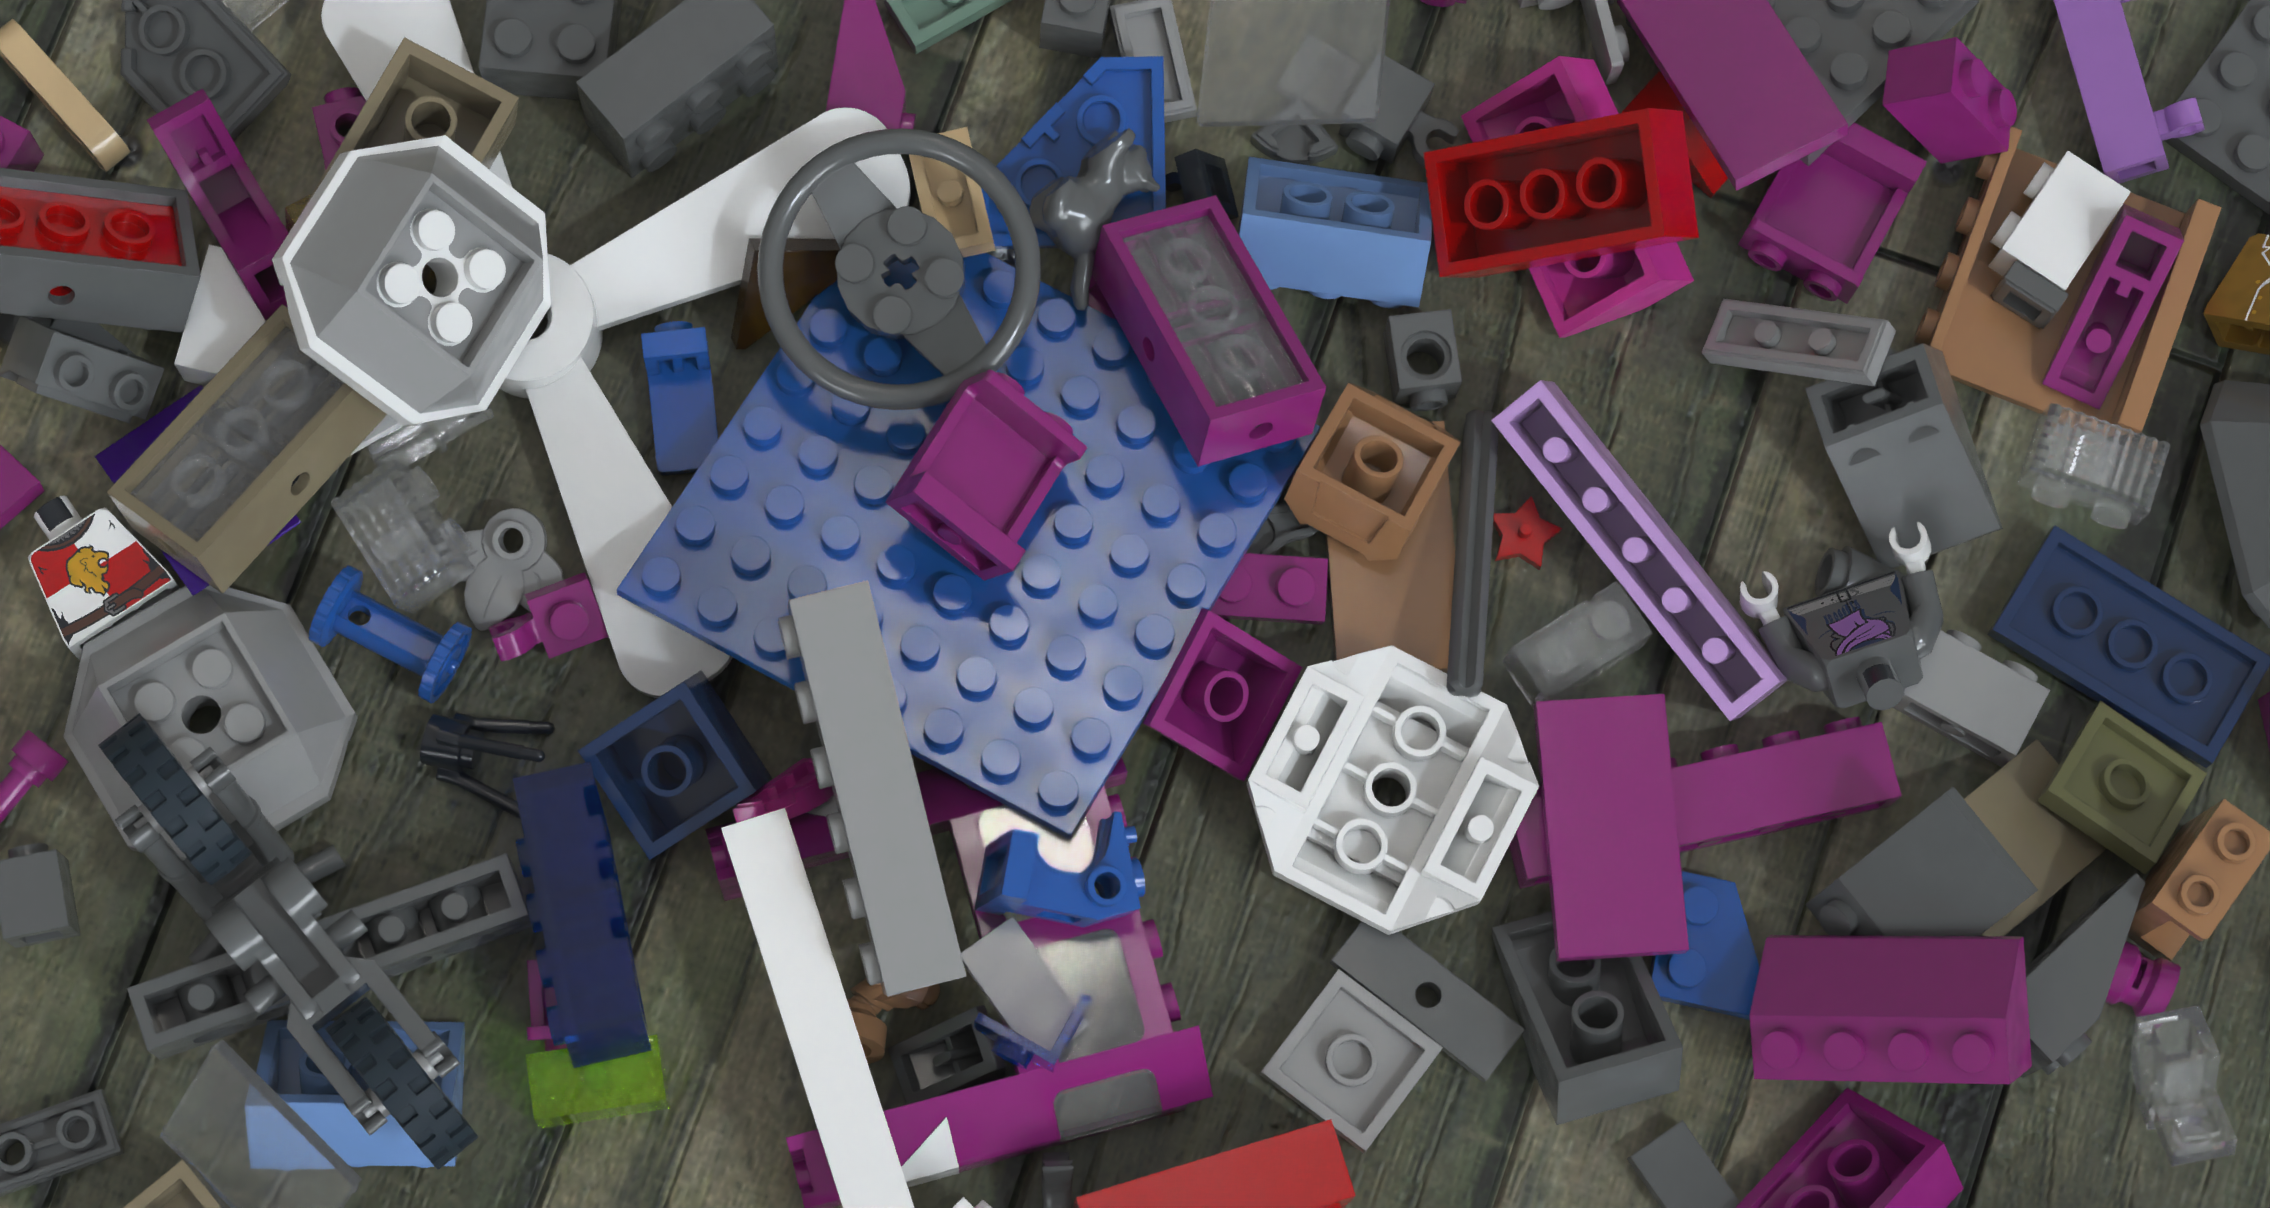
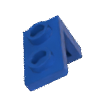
(680, 396)

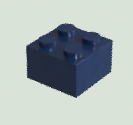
(675, 765)

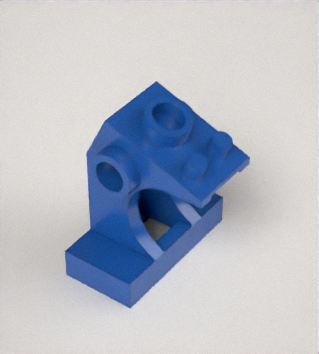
(1023, 883)

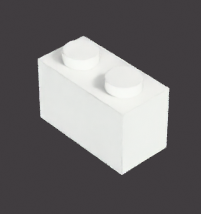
(2061, 223)

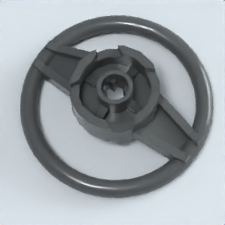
(875, 236)

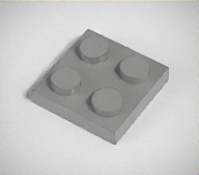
(1351, 1061)

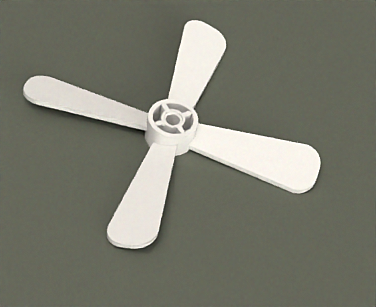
(658, 264)

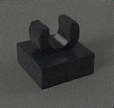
(1201, 177)

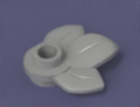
(505, 576)

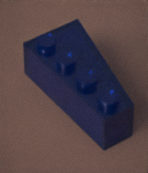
(581, 917)

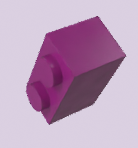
(1948, 100)

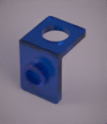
(1020, 1050)

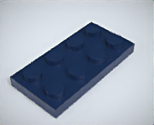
(2130, 646)

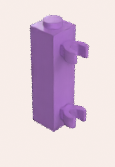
(2115, 93)

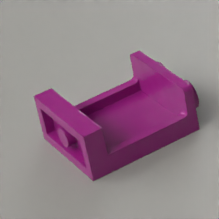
(1834, 213)
(985, 472)

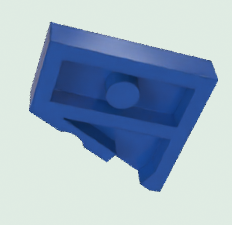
(1721, 959)

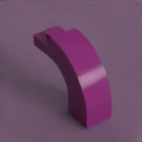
(224, 194)

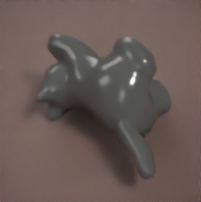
(1078, 206)

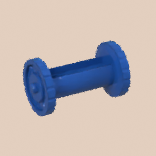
(390, 634)

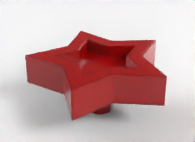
(1523, 534)

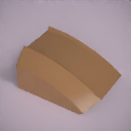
(1370, 473)

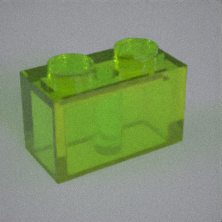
(596, 1090)

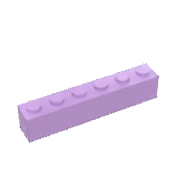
(1640, 549)

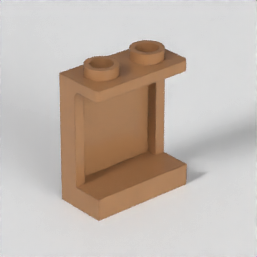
(2198, 879)

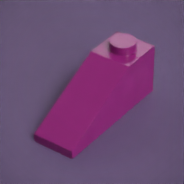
(866, 69)
(2113, 305)

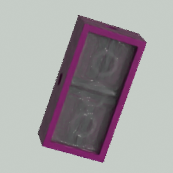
(1207, 330)

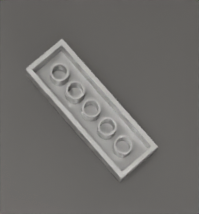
(874, 789)

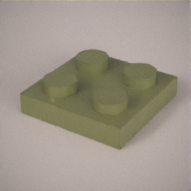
(2122, 787)

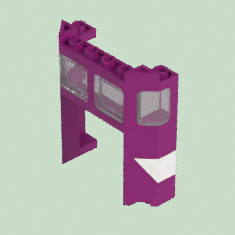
(1109, 1077)

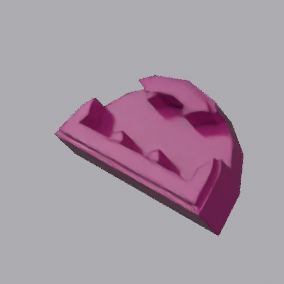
(792, 789)

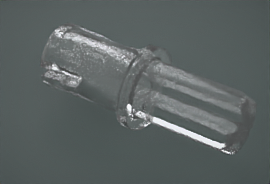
(417, 440)

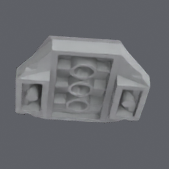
(234, 650)

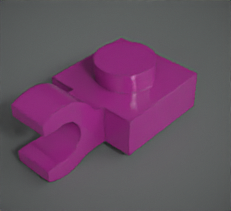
(560, 617)

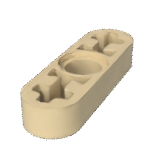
(61, 97)

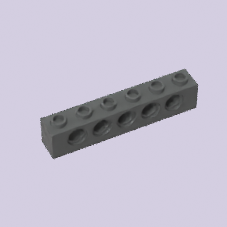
(402, 935)

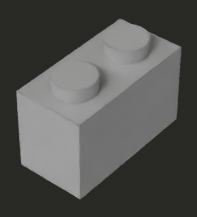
(1974, 698)

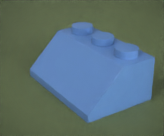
(1337, 231)
(309, 1093)

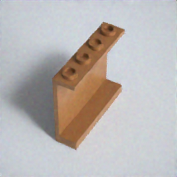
(2008, 355)

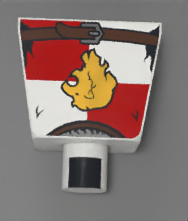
(93, 572)

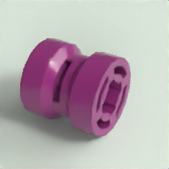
(2143, 982)

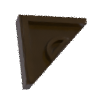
(806, 273)

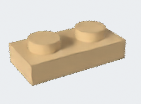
(954, 199)

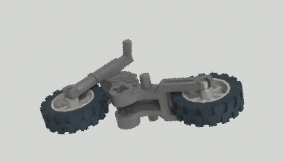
(266, 912)

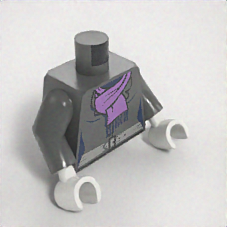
(1859, 638)

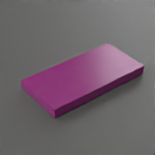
(1738, 81)
(1610, 827)

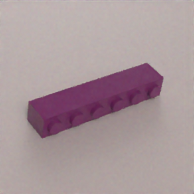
(1755, 791)

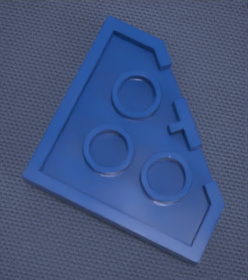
(1109, 97)

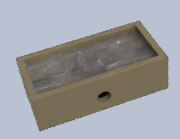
(244, 456)

